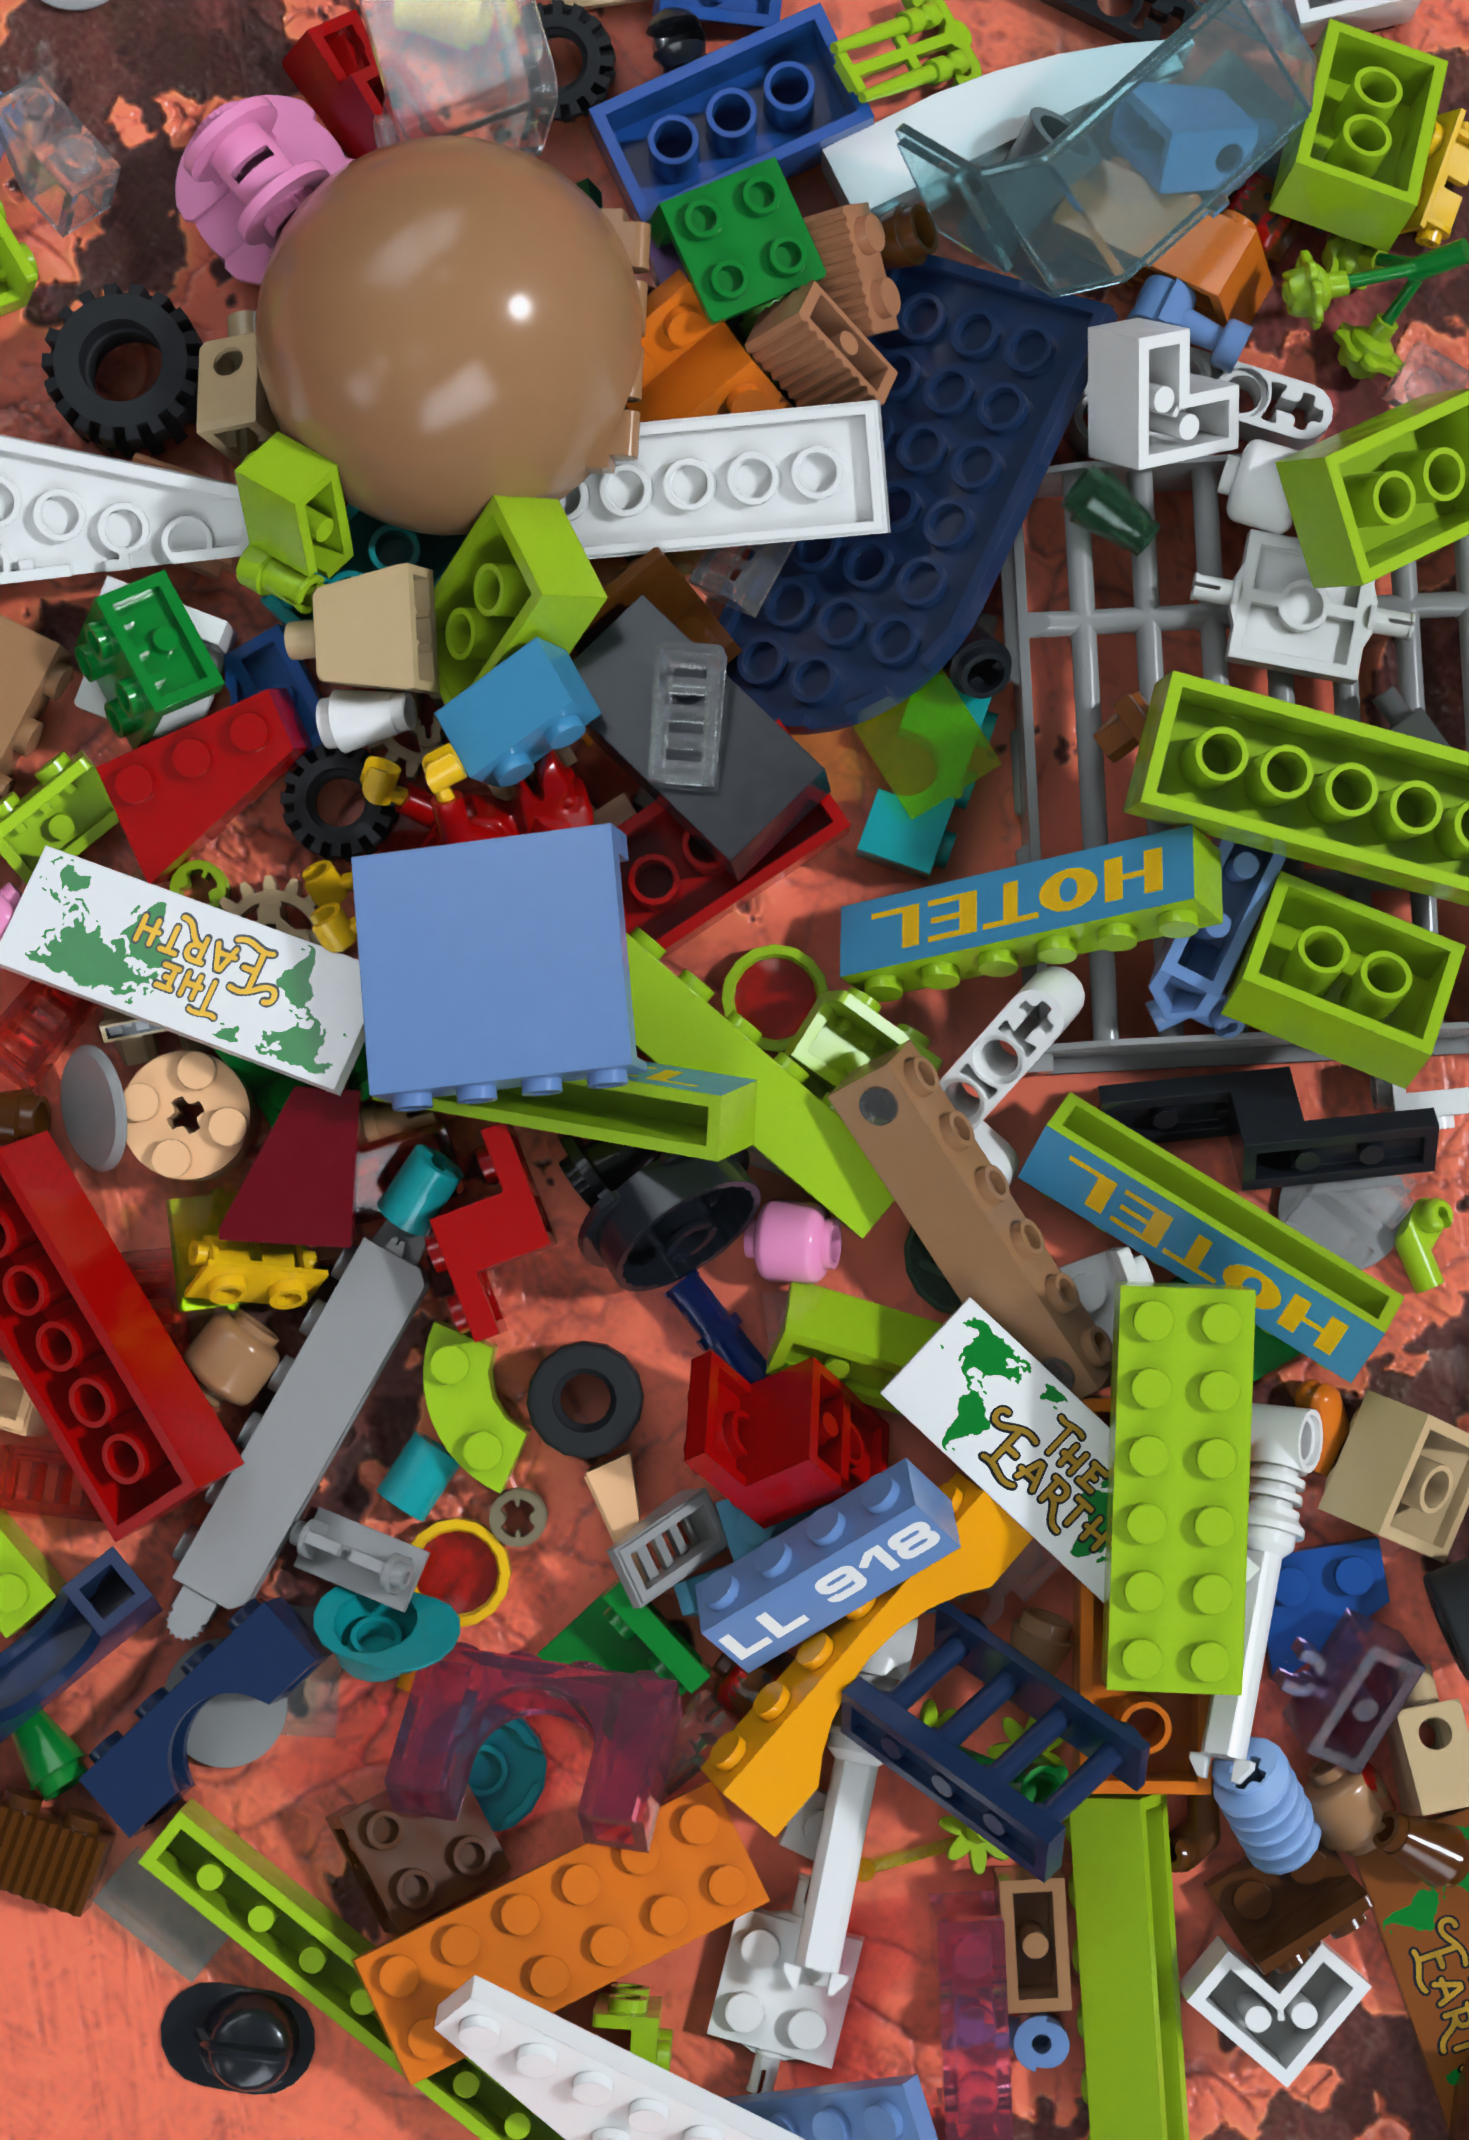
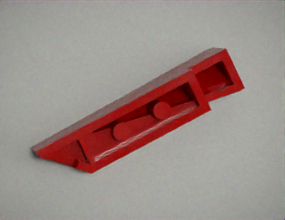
(339, 80)

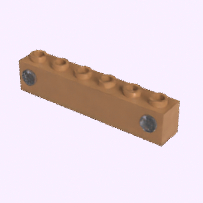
(968, 1215)

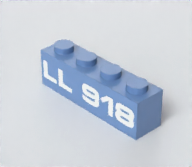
(827, 1565)

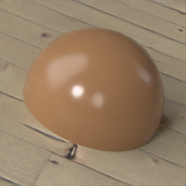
(455, 330)

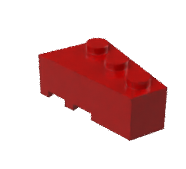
(200, 777)

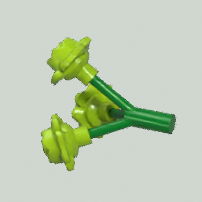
(1351, 266)

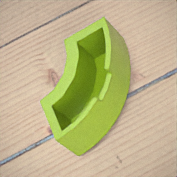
(467, 1408)

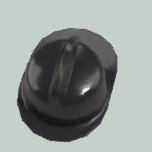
(237, 2038)

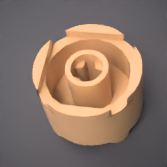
(154, 1111)

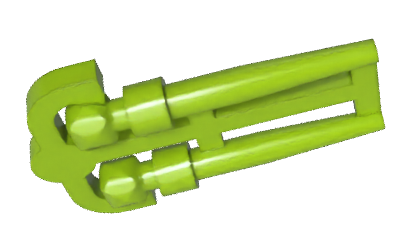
(919, 16)

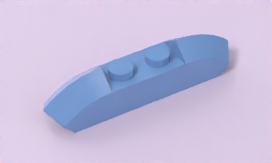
(1197, 968)

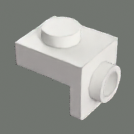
(1446, 1102)

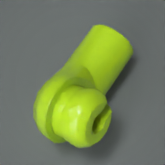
(1417, 1238)

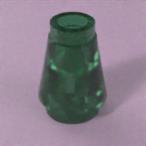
(1109, 510)

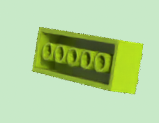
(1305, 785)
(1178, 1488)

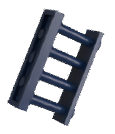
(981, 1792)

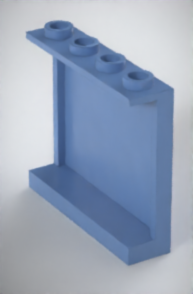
(495, 967)

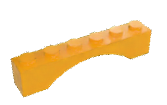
(777, 1749)

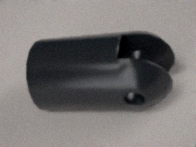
(676, 38)

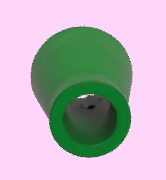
(48, 1756)

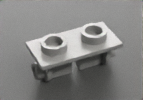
(358, 1558)

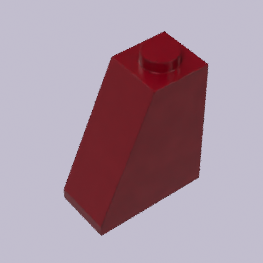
(304, 1174)

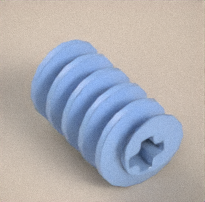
(1268, 1810)

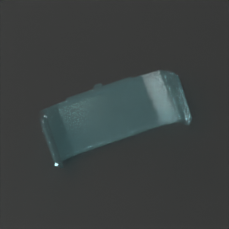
(1135, 163)

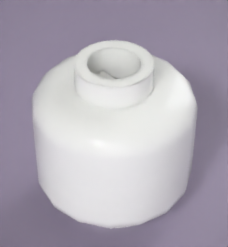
(1256, 488)

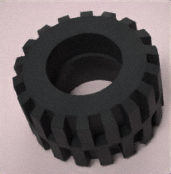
(94, 332)

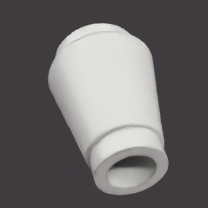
(363, 717)

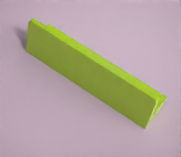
(850, 1337)

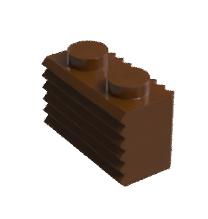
(51, 1854)

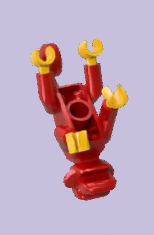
(540, 803)

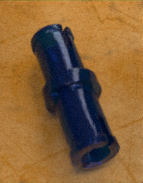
(717, 1327)

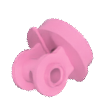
(250, 174)

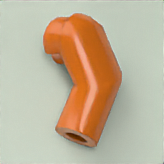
(1335, 1422)

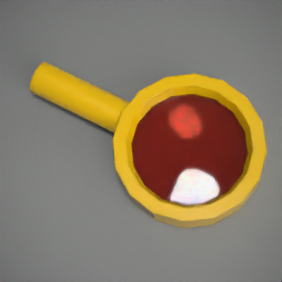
(463, 1570)

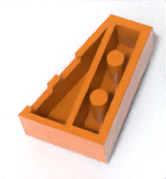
(1221, 265)

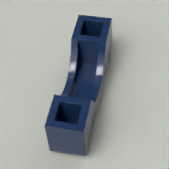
(77, 1632)
(148, 1767)

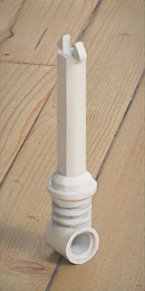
(1283, 1448)
(845, 1827)

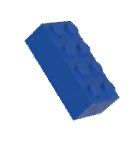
(729, 112)

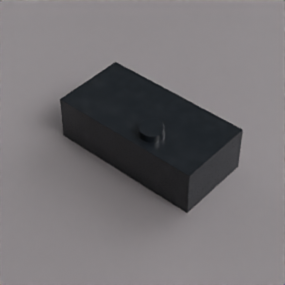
(761, 773)

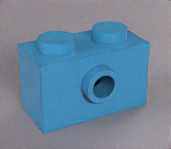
(518, 714)

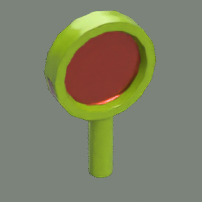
(775, 993)

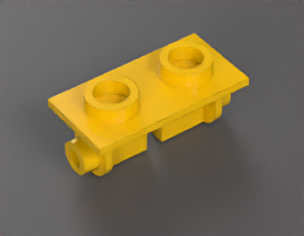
(1445, 162)
(280, 1276)

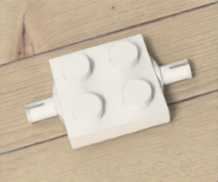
(1290, 625)
(760, 2006)

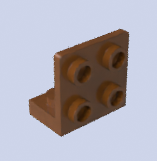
(670, 593)
(416, 1862)
(1291, 1911)

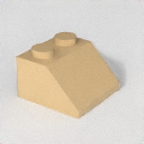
(1401, 1476)

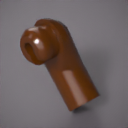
(1196, 1834)

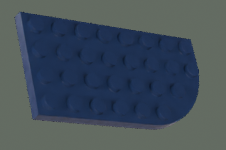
(966, 440)

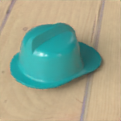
(382, 1642)

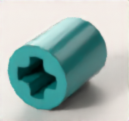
(420, 1190)
(418, 1476)

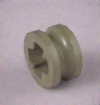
(498, 1517)

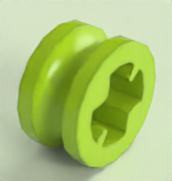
(182, 881)

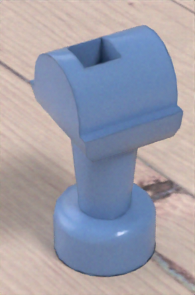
(1173, 303)
(1038, 2039)

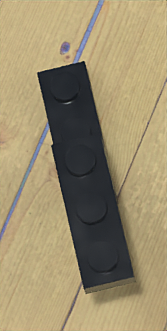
(1268, 1128)

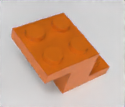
(694, 364)

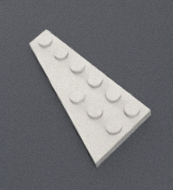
(100, 513)
(583, 2081)

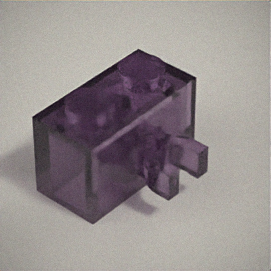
(1350, 1689)

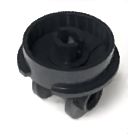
(656, 1210)

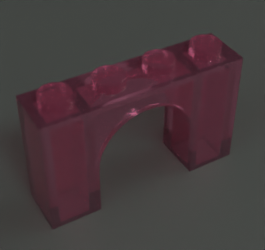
(478, 1691)
(973, 2016)

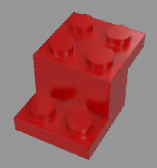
(489, 1233)
(782, 1439)

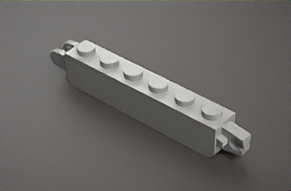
(301, 1428)

